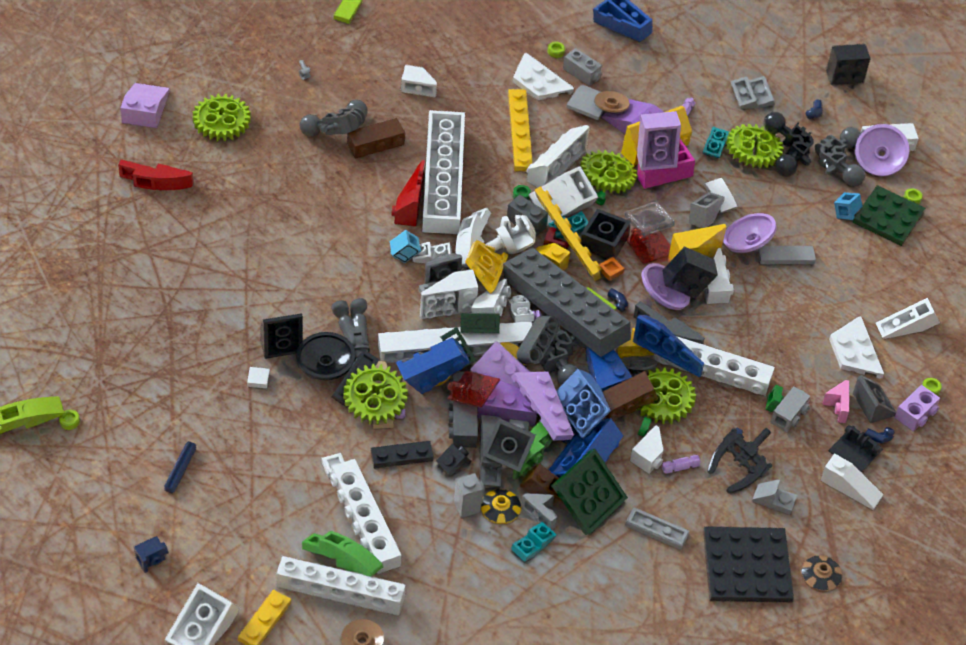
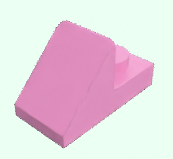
(839, 398)

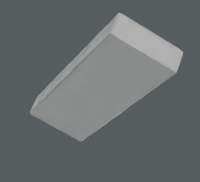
(786, 255)
(657, 528)

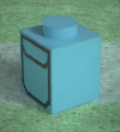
(405, 246)

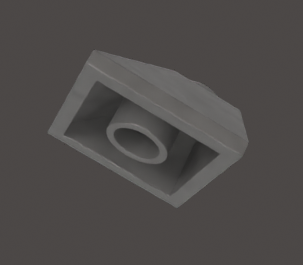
(442, 267)

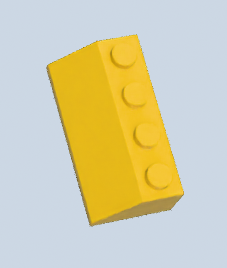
(630, 143)

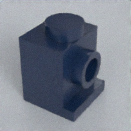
(150, 553)

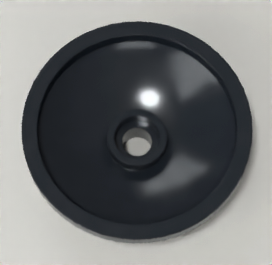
(325, 355)

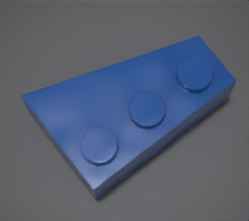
(623, 18)
(434, 366)
(606, 370)

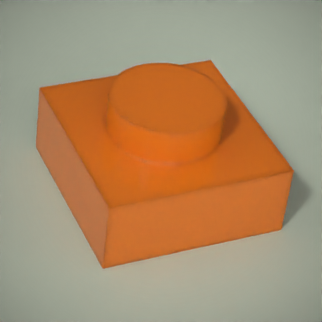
(611, 268)

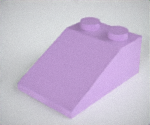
(144, 105)

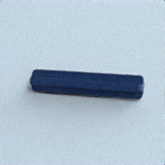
(180, 467)

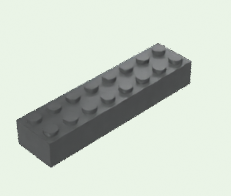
(567, 299)

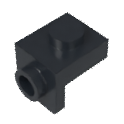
(453, 458)

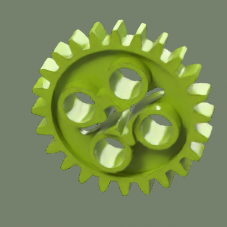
(221, 117)
(742, 142)
(608, 171)
(375, 394)
(663, 409)

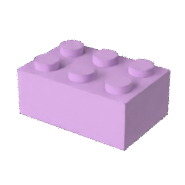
(658, 140)

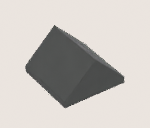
(873, 400)
(509, 445)

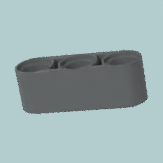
(538, 339)

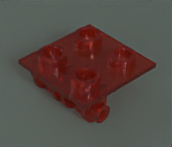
(648, 247)
(472, 389)

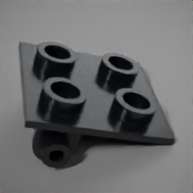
(856, 448)

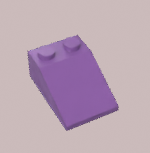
(631, 115)

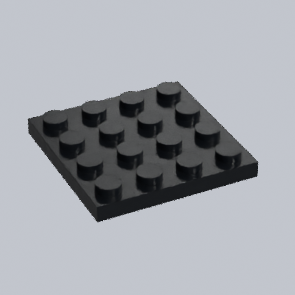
(747, 564)

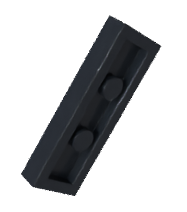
(364, 358)
(402, 454)

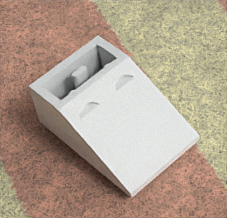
(570, 192)
(450, 295)

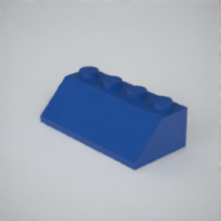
(603, 438)

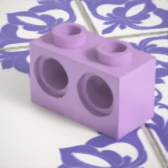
(917, 408)

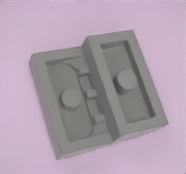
(752, 93)
(583, 102)

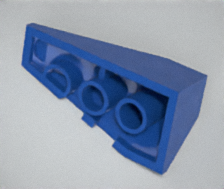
(661, 341)

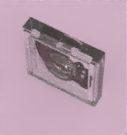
(649, 218)

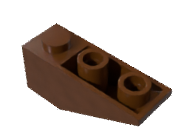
(540, 481)

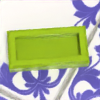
(347, 10)

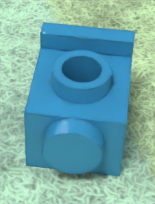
(848, 205)

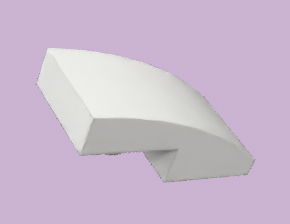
(720, 188)
(430, 252)
(520, 309)

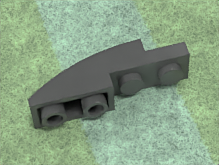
(676, 326)
(489, 469)

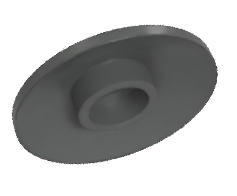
(639, 364)

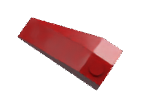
(409, 199)

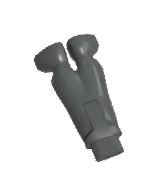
(353, 328)

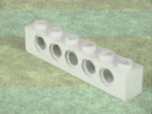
(729, 368)
(349, 473)
(340, 585)

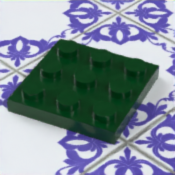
(889, 215)
(590, 491)

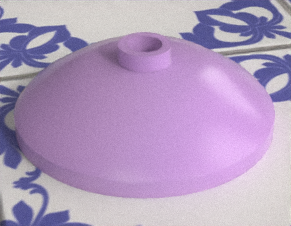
(885, 139)
(750, 233)
(654, 284)

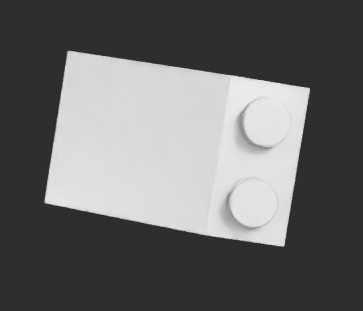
(202, 618)

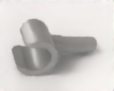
(304, 72)

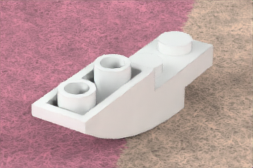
(470, 231)

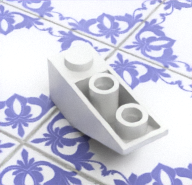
(720, 288)
(493, 302)

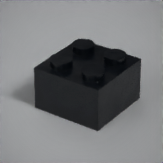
(848, 64)
(605, 234)
(689, 272)

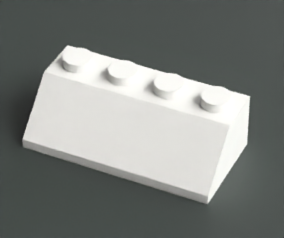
(559, 157)

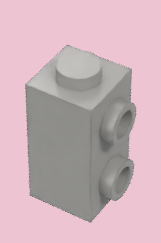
(582, 67)
(790, 409)
(468, 495)

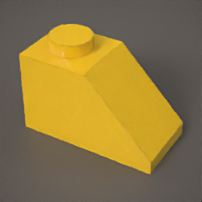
(555, 254)

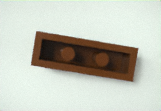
(376, 138)
(629, 396)

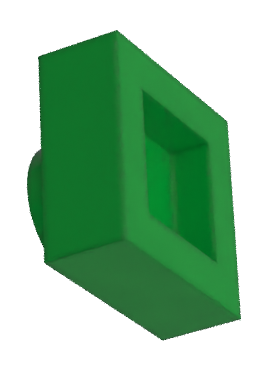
(774, 398)

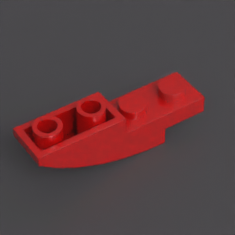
(159, 178)

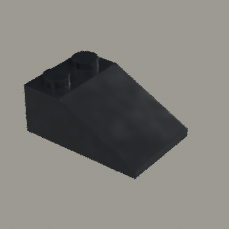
(281, 335)

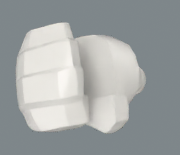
(516, 238)

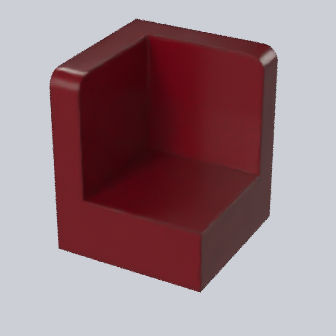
(551, 238)

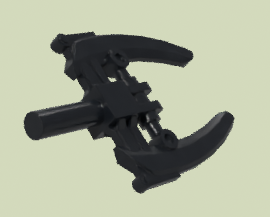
(748, 451)

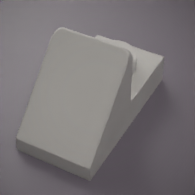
(774, 498)
(539, 507)

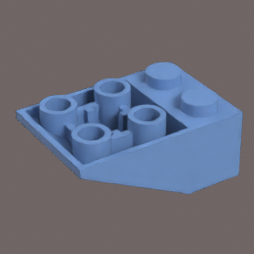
(583, 401)

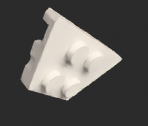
(539, 80)
(855, 349)

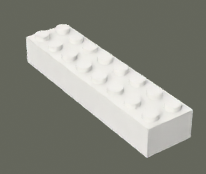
(443, 172)

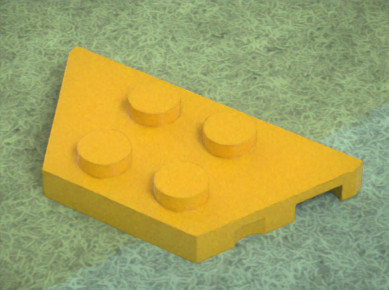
(486, 264)

